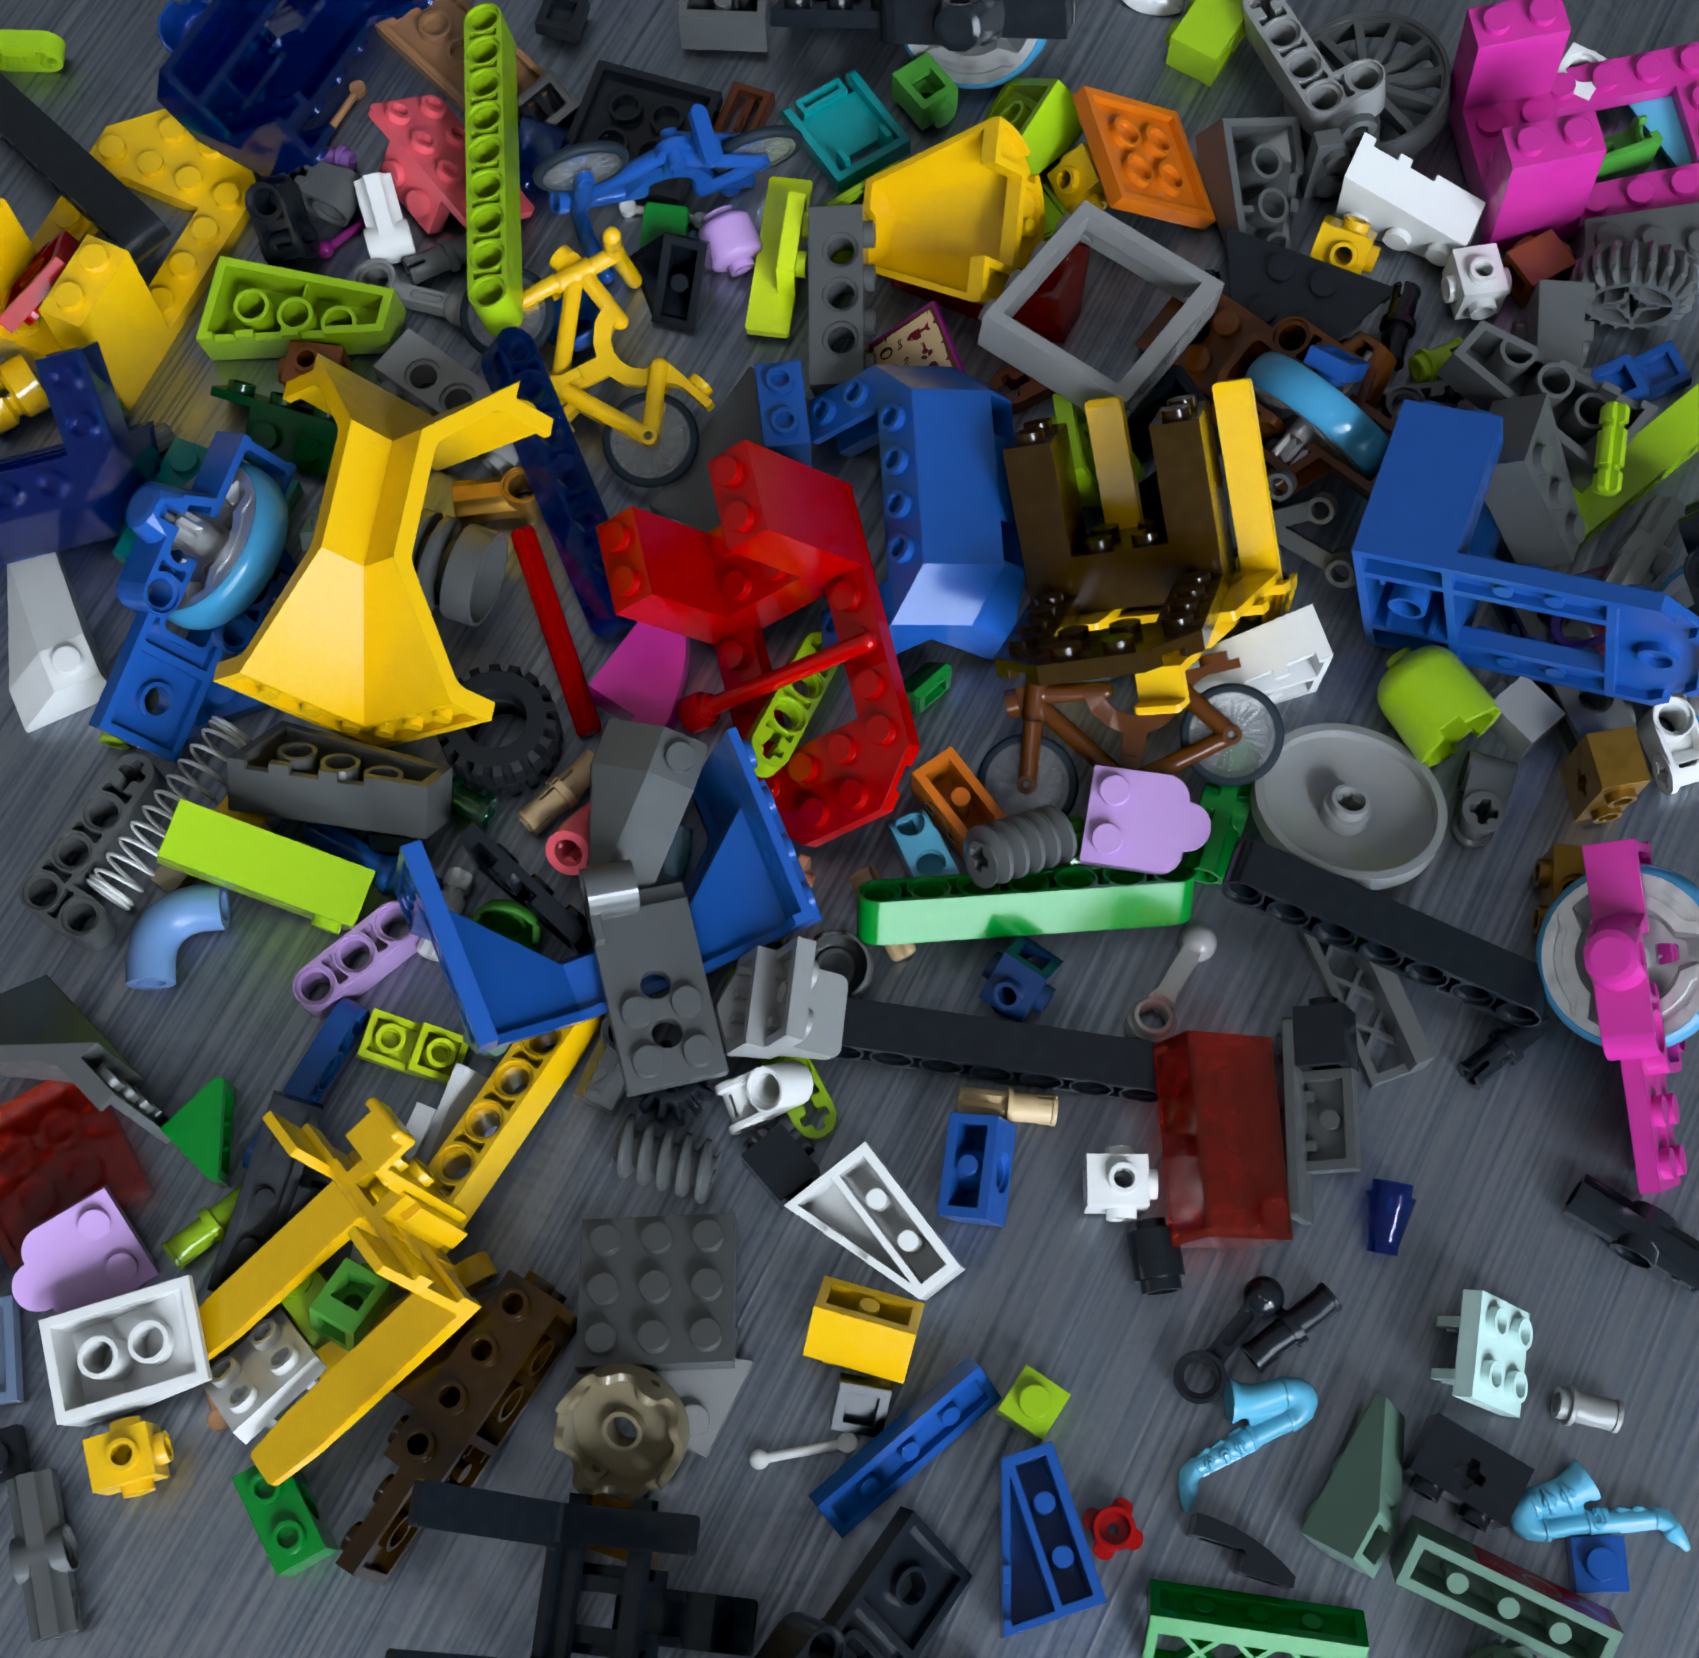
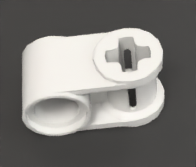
(1671, 754)
(765, 1094)

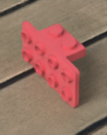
(427, 159)

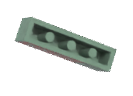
(1502, 1595)

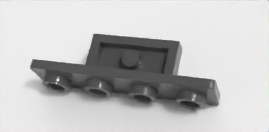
(1319, 1124)

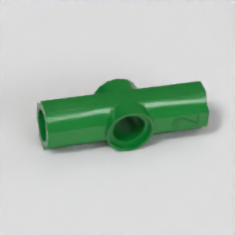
(1228, 813)

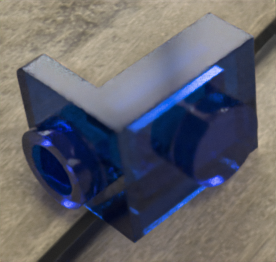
(536, 142)

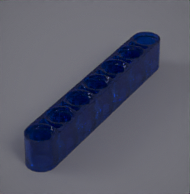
(560, 461)

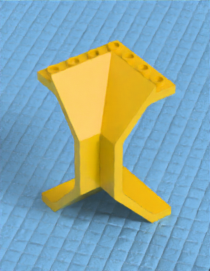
(352, 626)

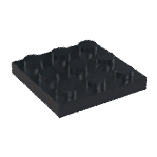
(633, 109)

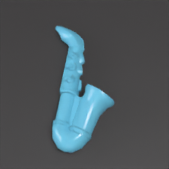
(1270, 1411)
(1558, 1511)

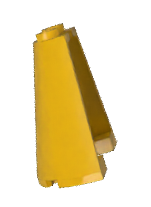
(958, 213)

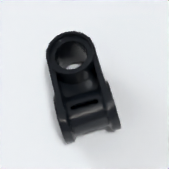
(281, 224)

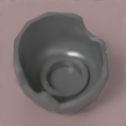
(845, 955)

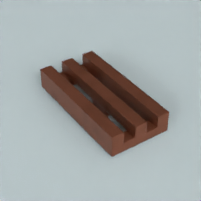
(753, 95)

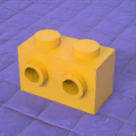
(863, 1329)

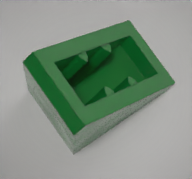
(206, 1130)

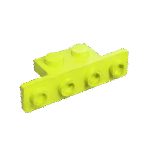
(781, 257)

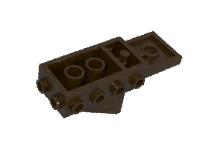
(463, 1410)

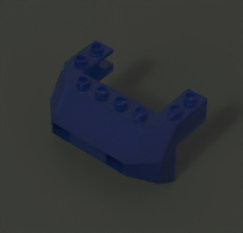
(256, 85)
(83, 485)

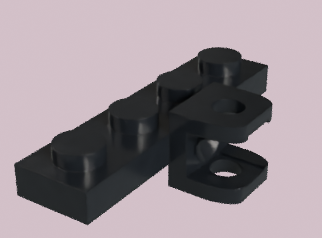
(270, 1190)

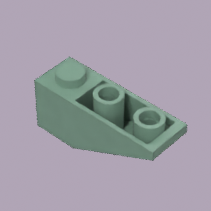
(1362, 1500)

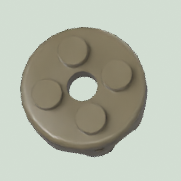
(603, 1456)

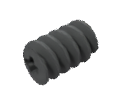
(1018, 845)
(665, 1159)

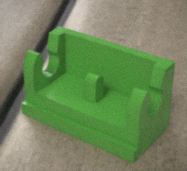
(1629, 151)

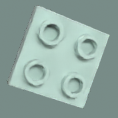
(1489, 1353)

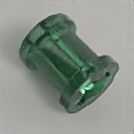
(471, 806)

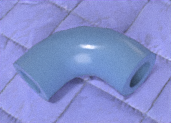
(166, 925)

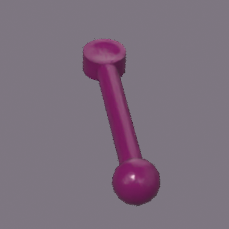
(327, 247)

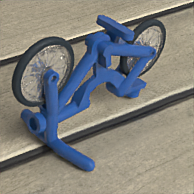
(602, 175)

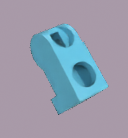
(920, 846)

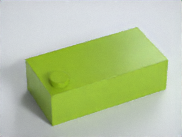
(265, 866)

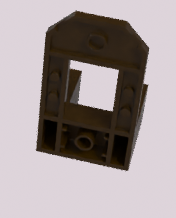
(1166, 558)

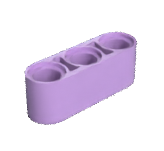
(333, 962)

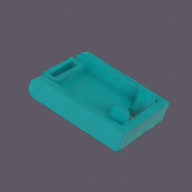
(844, 126)

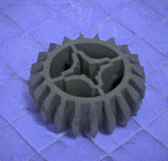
(1638, 283)

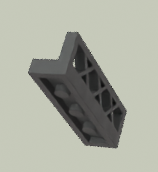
(1392, 1009)

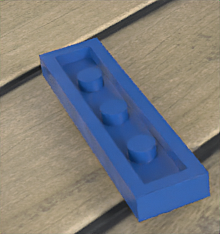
(905, 1446)

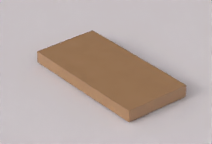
(435, 47)

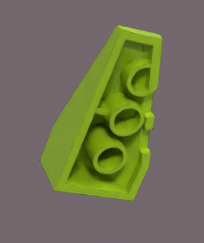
(1042, 115)

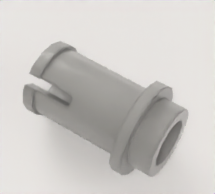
(1587, 1409)

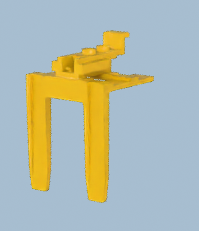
(401, 1241)

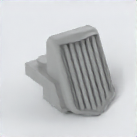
(782, 1005)

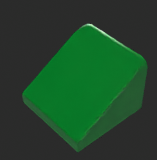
(664, 218)
(927, 685)

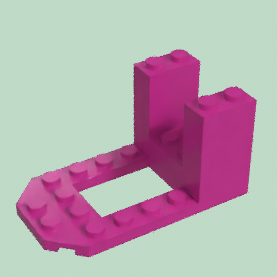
(1537, 145)

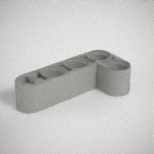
(1292, 55)

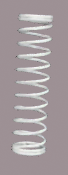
(218, 727)

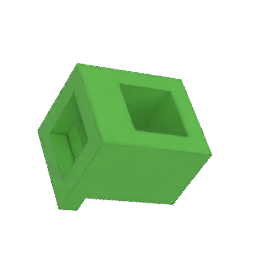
(925, 92)
(349, 1284)

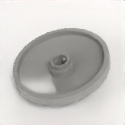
(1351, 805)

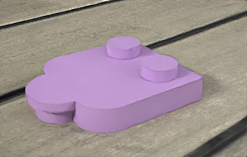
(1140, 821)
(81, 1257)

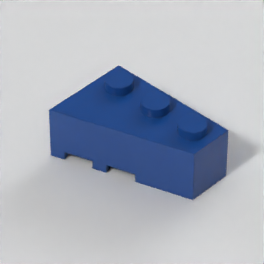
(1042, 1547)

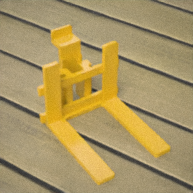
(1261, 575)

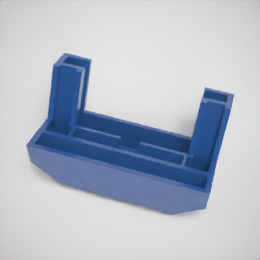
(945, 501)

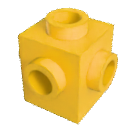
(1077, 180)
(1348, 233)
(128, 1457)

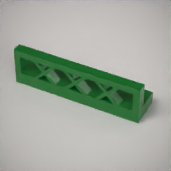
(1251, 1622)

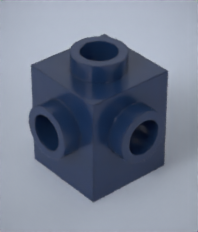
(1020, 979)

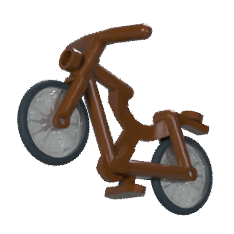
(1225, 737)

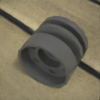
(459, 566)

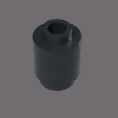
(1153, 1260)

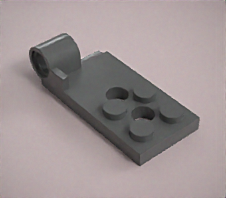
(643, 936)

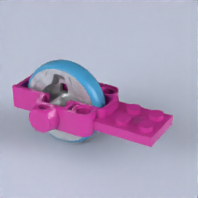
(1620, 984)

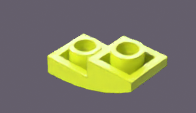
(411, 1047)

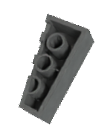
(1557, 321)
(1502, 366)
(338, 783)

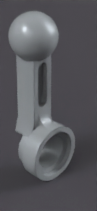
(412, 296)
(1195, 945)

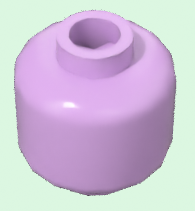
(731, 240)

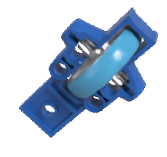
(198, 577)

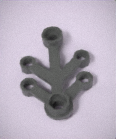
(1297, 541)

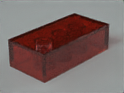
(1222, 1141)

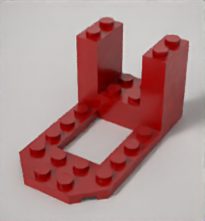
(779, 546)

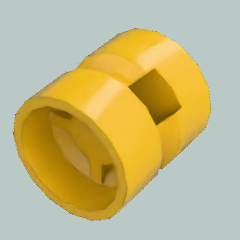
(25, 391)

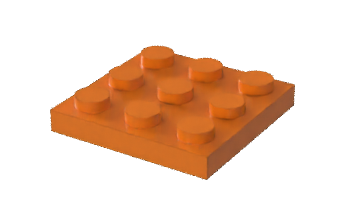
(1143, 158)

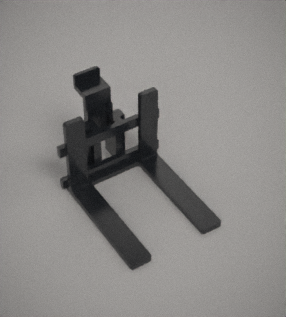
(644, 1609)

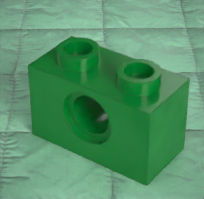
(286, 1521)

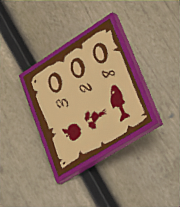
(918, 341)

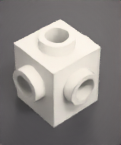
(1475, 282)
(1104, 1196)

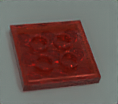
(55, 1154)

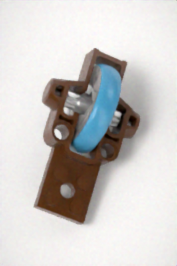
(1318, 423)

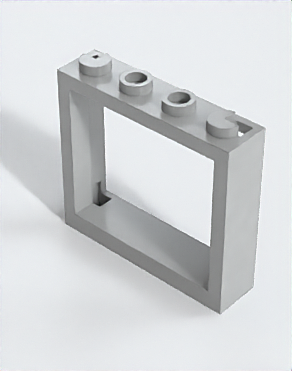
(1133, 251)

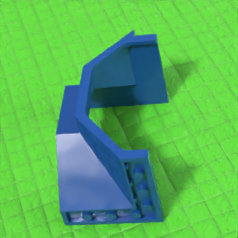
(739, 897)

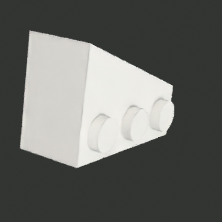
(1407, 206)
(1278, 657)
(878, 1221)

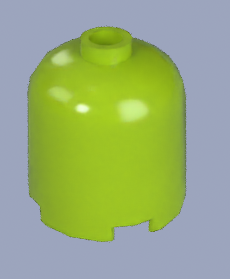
(1434, 702)

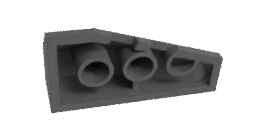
(1253, 174)
(640, 794)

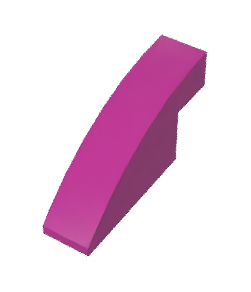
(644, 677)

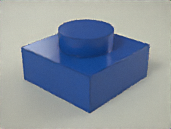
(1336, 364)
(1597, 1564)

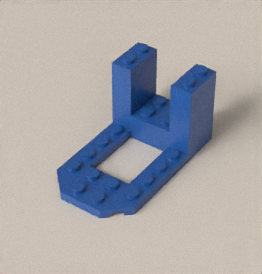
(1431, 558)

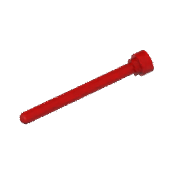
(702, 710)

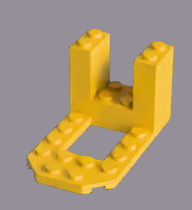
(101, 288)

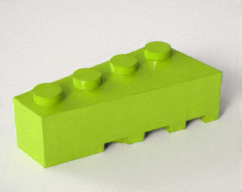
(262, 307)

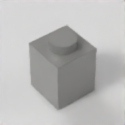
(1525, 715)

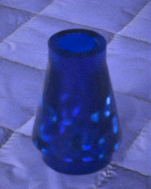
(1388, 1214)

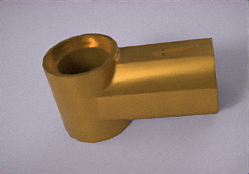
(495, 499)

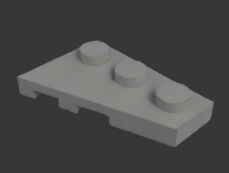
(706, 1398)

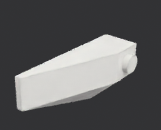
(50, 645)

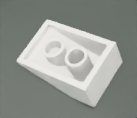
(124, 1352)

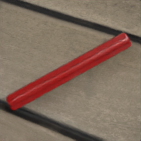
(556, 631)

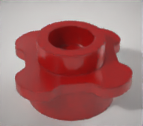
(1127, 1535)

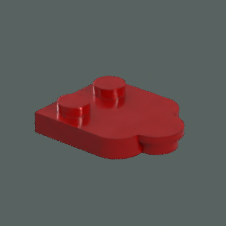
(36, 282)

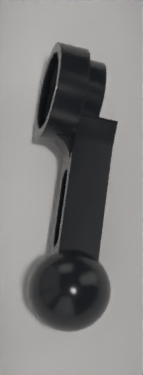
(1262, 1299)

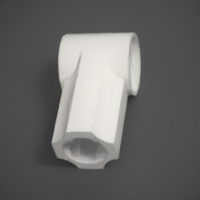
(386, 230)

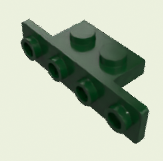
(285, 428)

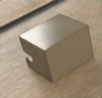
(171, 879)

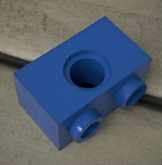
(783, 410)
(977, 1169)

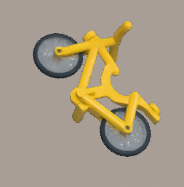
(647, 436)

